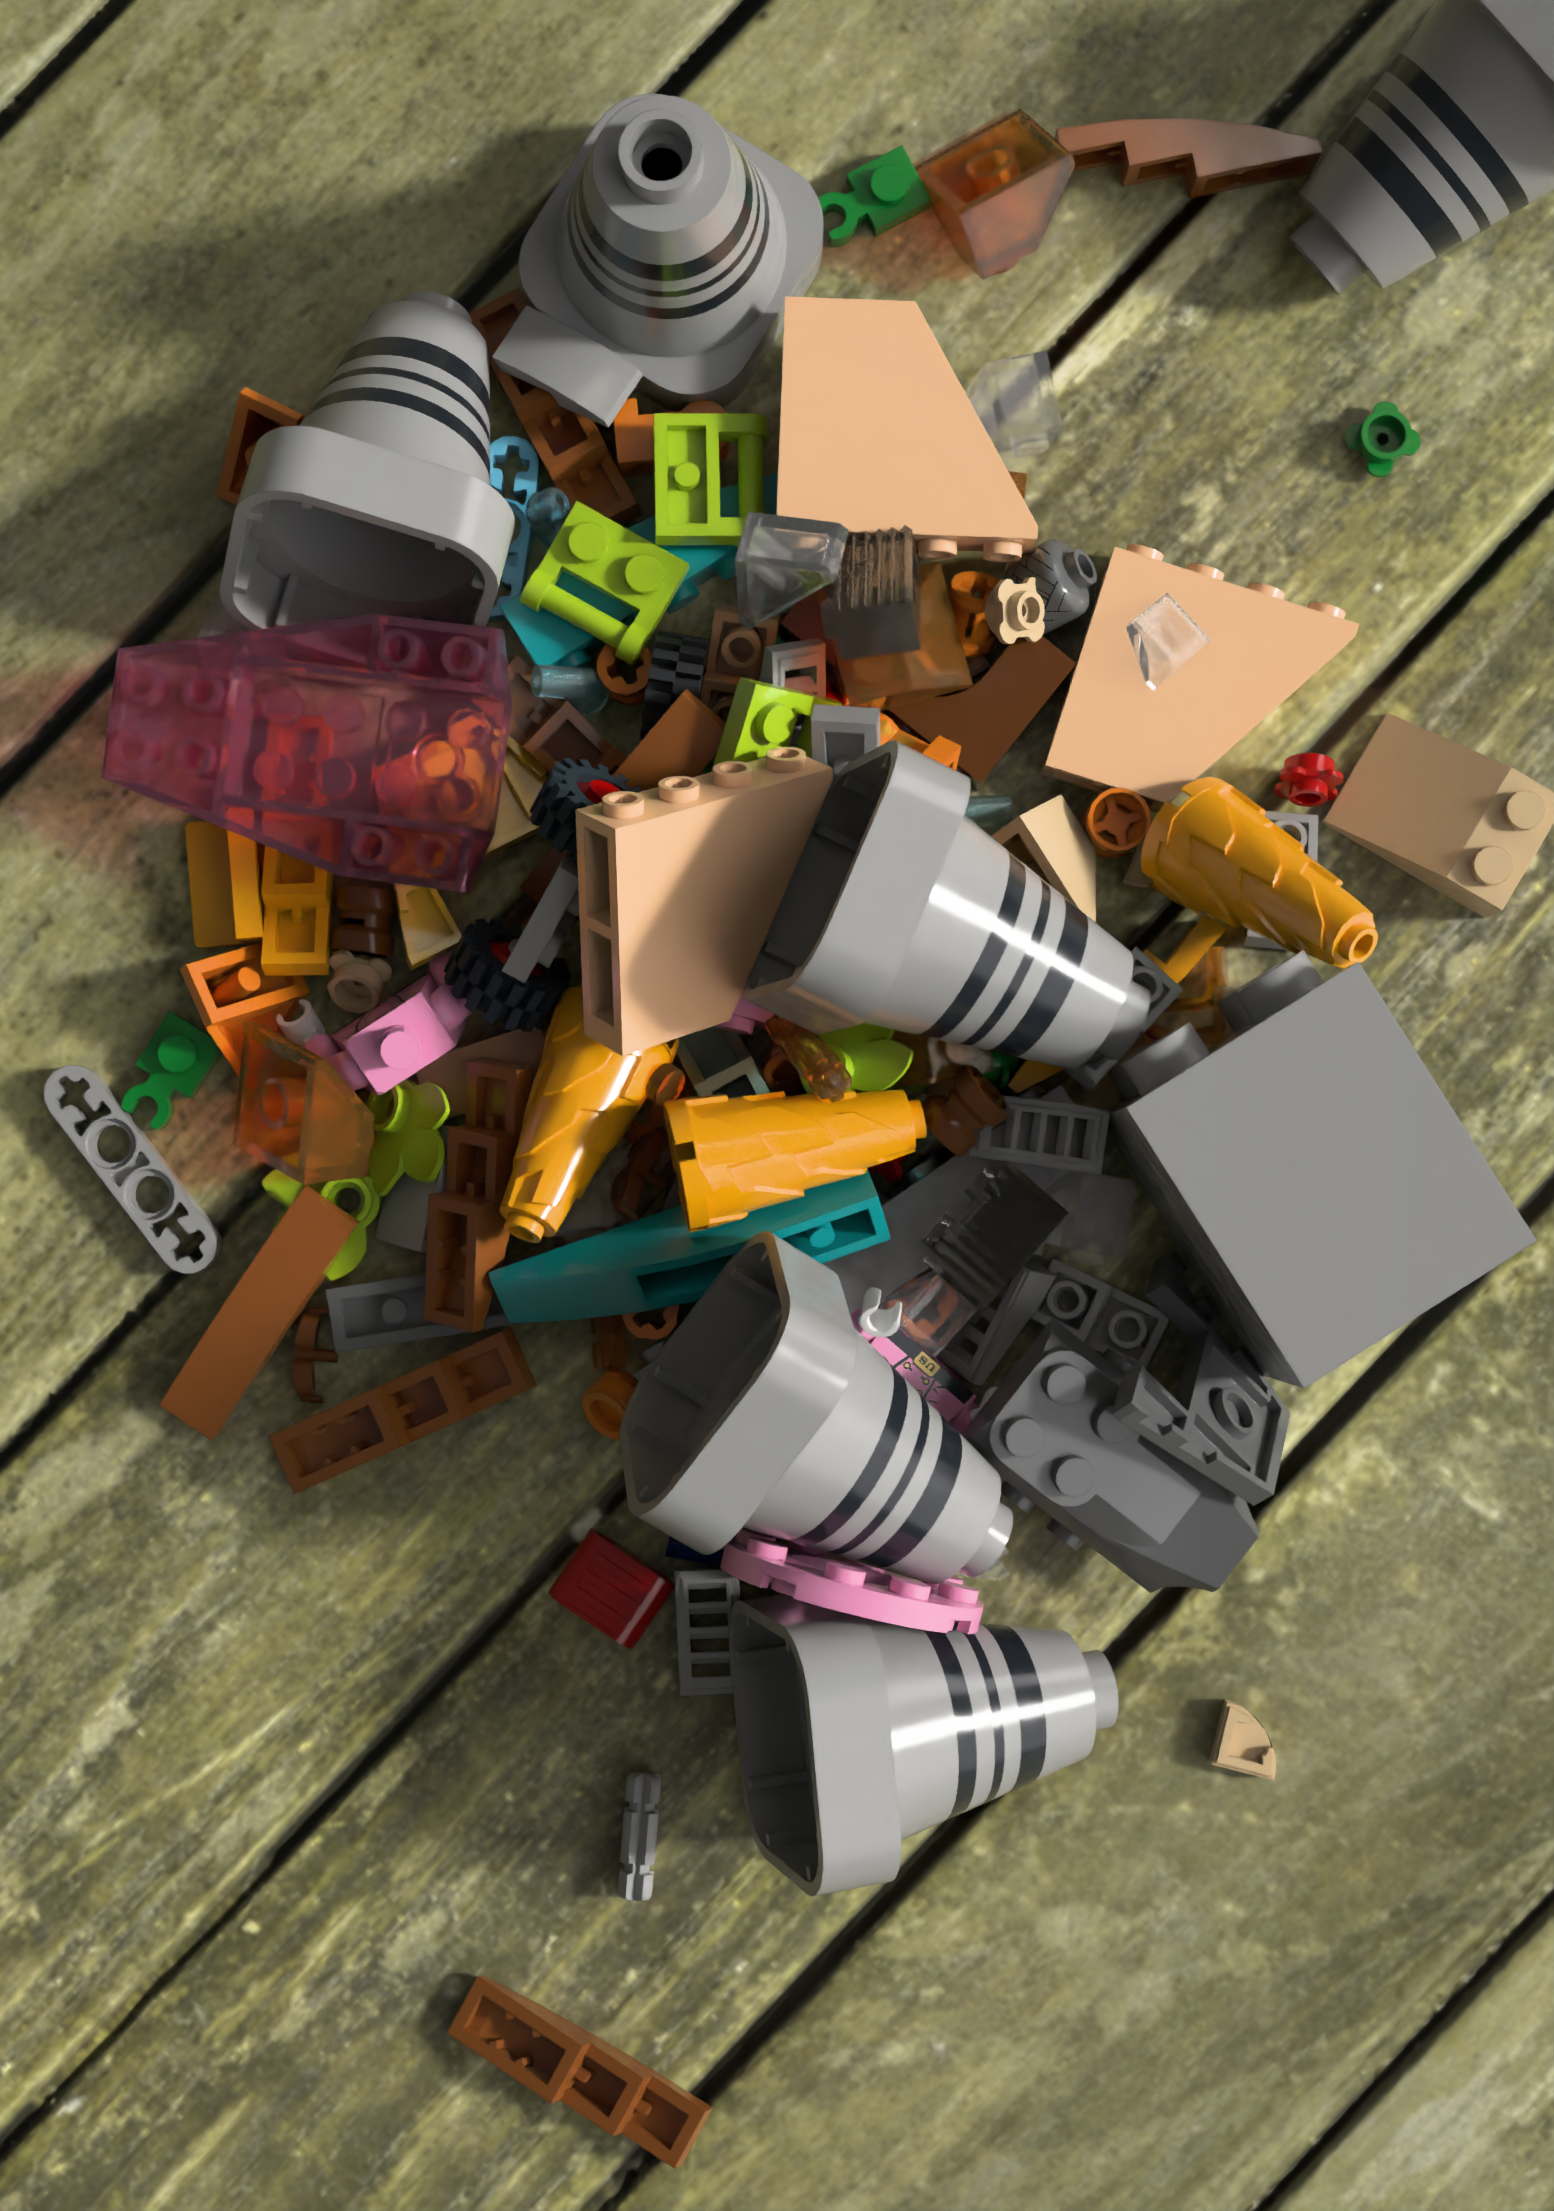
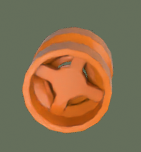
(1125, 818)

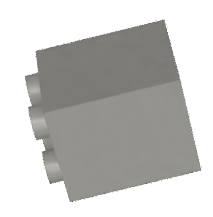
(1311, 1169)

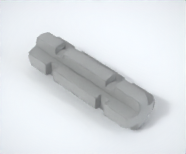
(639, 1836)

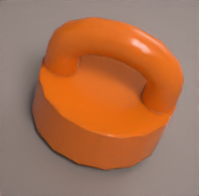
(607, 1401)

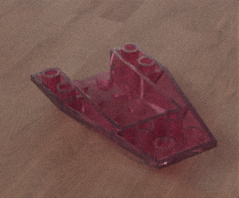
(327, 740)

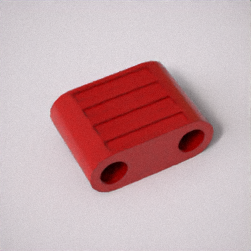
(611, 1588)

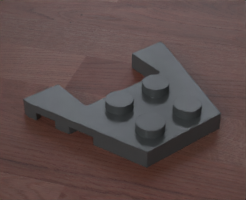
(1224, 1408)

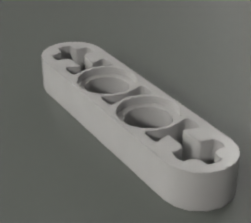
(125, 1176)

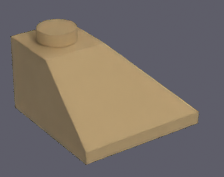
(1055, 849)

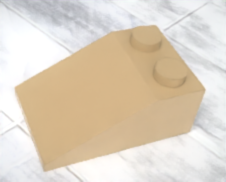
(1444, 814)

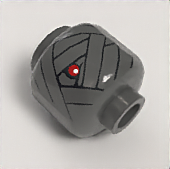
(1062, 580)

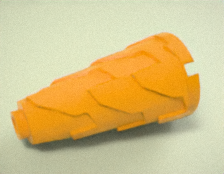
(1250, 873)
(572, 1119)
(773, 1146)

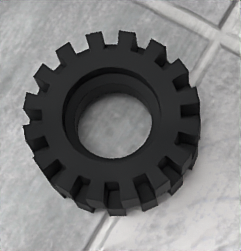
(676, 665)

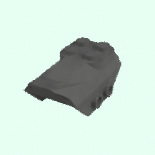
(1098, 1479)

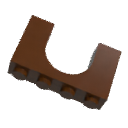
(980, 719)

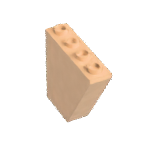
(888, 435)
(1157, 741)
(685, 892)

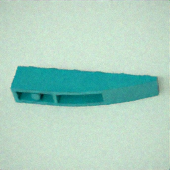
(560, 643)
(665, 1265)

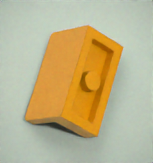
(224, 886)

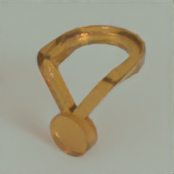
(1217, 978)
(663, 1086)

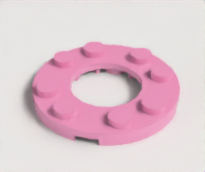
(851, 1585)

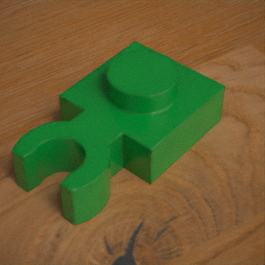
(881, 193)
(178, 1060)

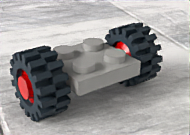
(515, 972)

